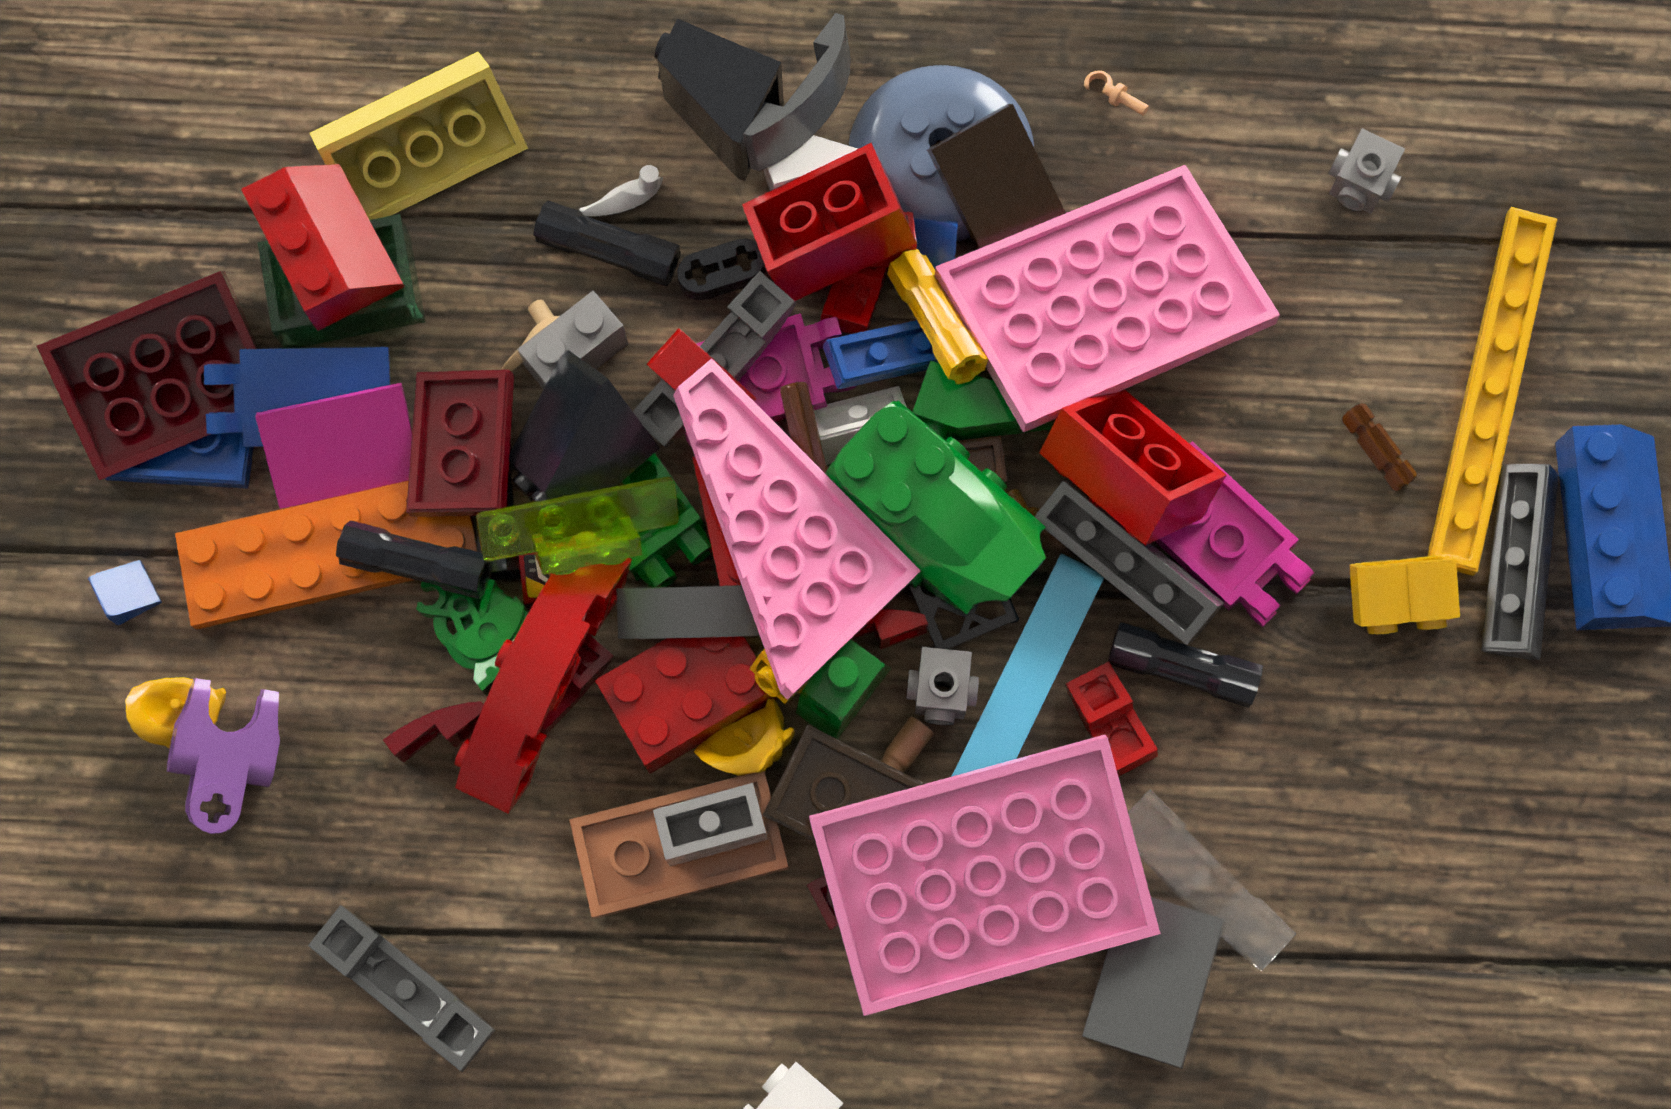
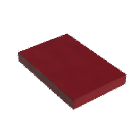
(460, 442)

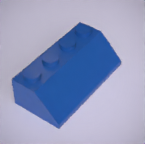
(1614, 528)

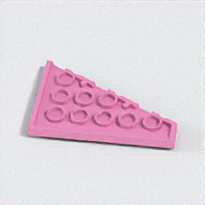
(796, 539)

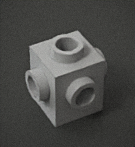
(1366, 172)
(947, 669)

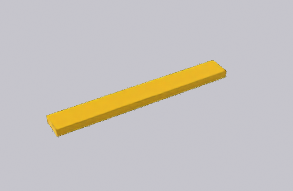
(1492, 389)

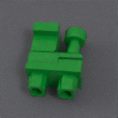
(664, 541)

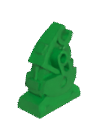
(480, 627)

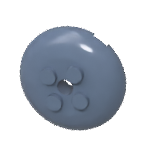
(909, 118)

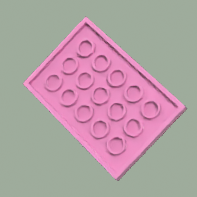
(1106, 296)
(984, 875)

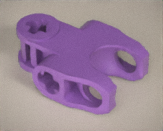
(221, 759)

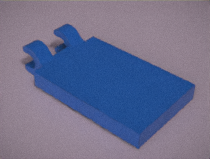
(291, 377)

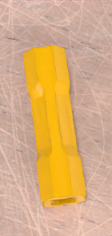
(950, 339)

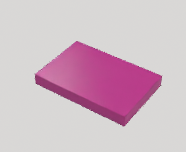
(337, 445)

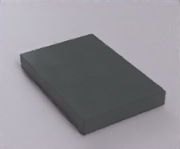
(1156, 986)

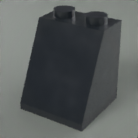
(717, 88)
(578, 436)

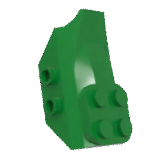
(939, 509)

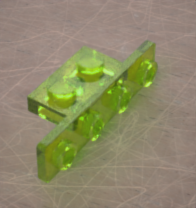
(580, 527)

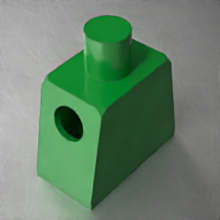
(841, 688)

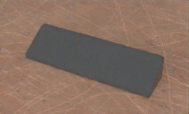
(1520, 561)

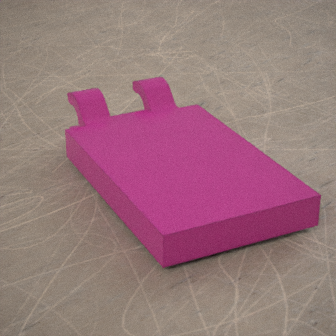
(791, 359)
(1238, 551)

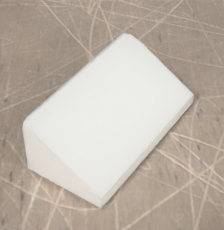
(845, 418)

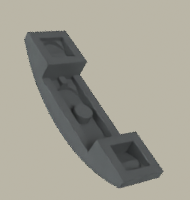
(782, 130)
(734, 344)
(684, 612)
(402, 987)

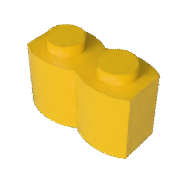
(1405, 592)

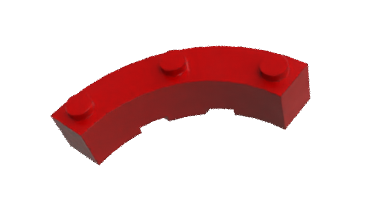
(533, 681)

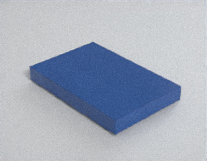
(209, 461)

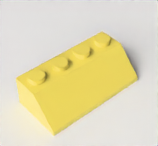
(422, 137)

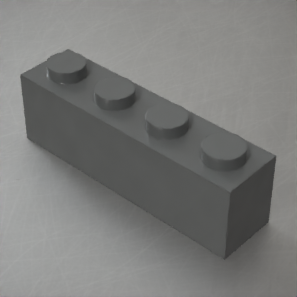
(1128, 564)

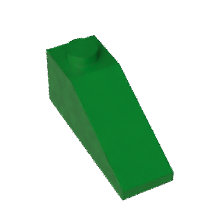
(965, 409)

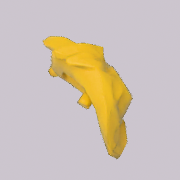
(158, 703)
(749, 743)

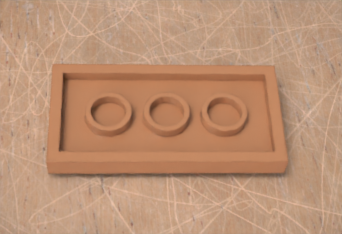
(626, 861)

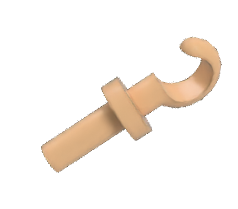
(1117, 94)

